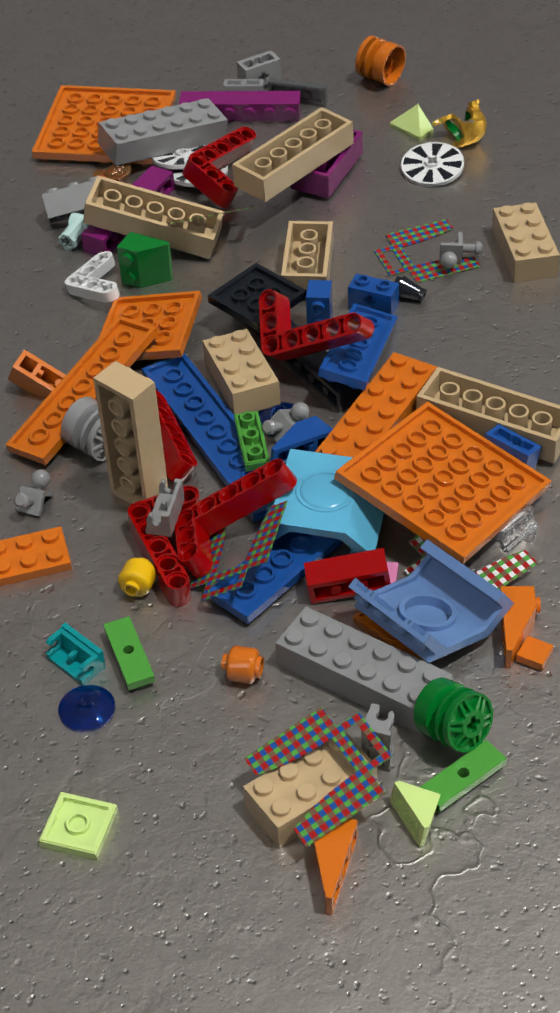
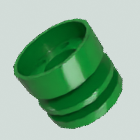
(453, 714)

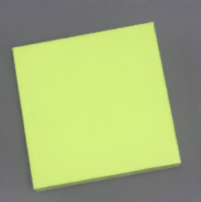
(78, 825)

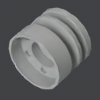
(83, 428)

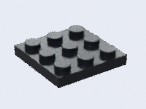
(242, 293)

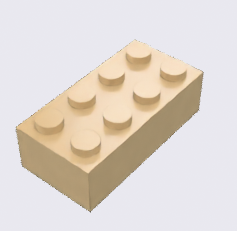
(525, 242)
(308, 252)
(241, 372)
(290, 791)

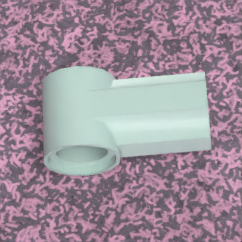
(72, 234)

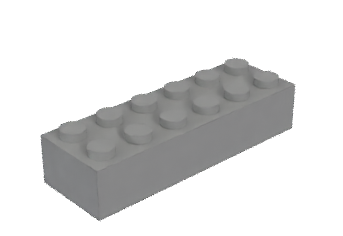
(161, 131)
(355, 665)

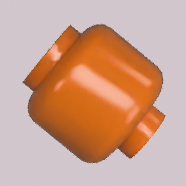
(243, 664)

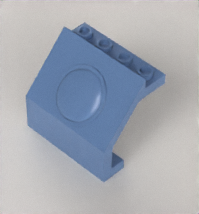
(436, 606)

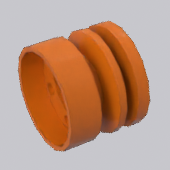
(380, 60)

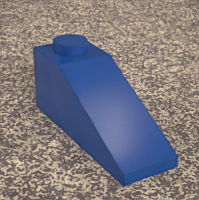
(303, 435)

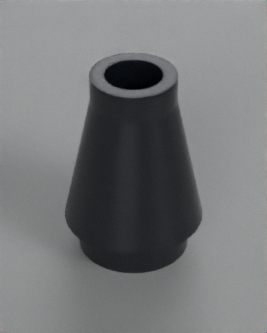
(410, 290)

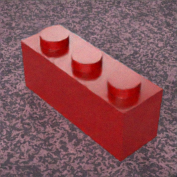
(330, 577)

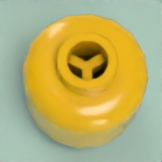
(137, 577)

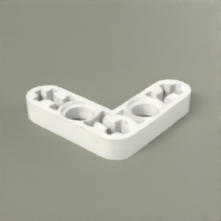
(87, 282)

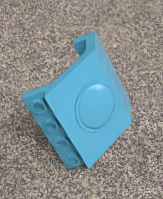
(324, 505)

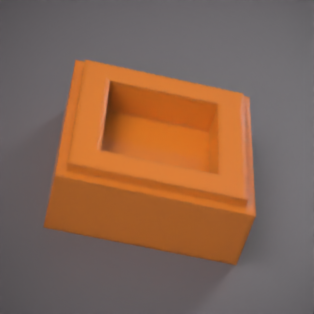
(534, 653)

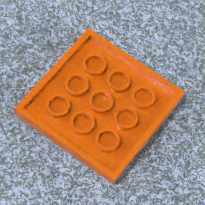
(168, 312)

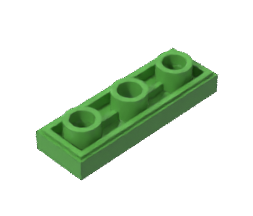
(251, 440)
(129, 653)
(465, 774)

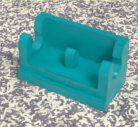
(75, 654)

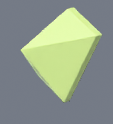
(413, 123)
(415, 808)

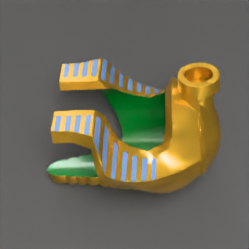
(466, 131)

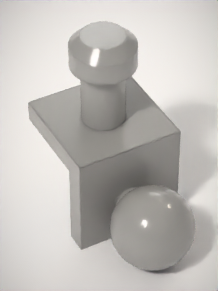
(452, 252)
(284, 420)
(31, 498)

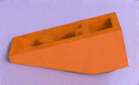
(34, 375)
(518, 620)
(333, 858)

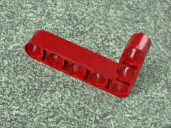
(204, 165)
(286, 343)
(177, 452)
(224, 508)
(159, 551)

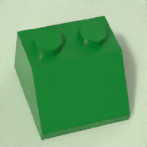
(144, 260)

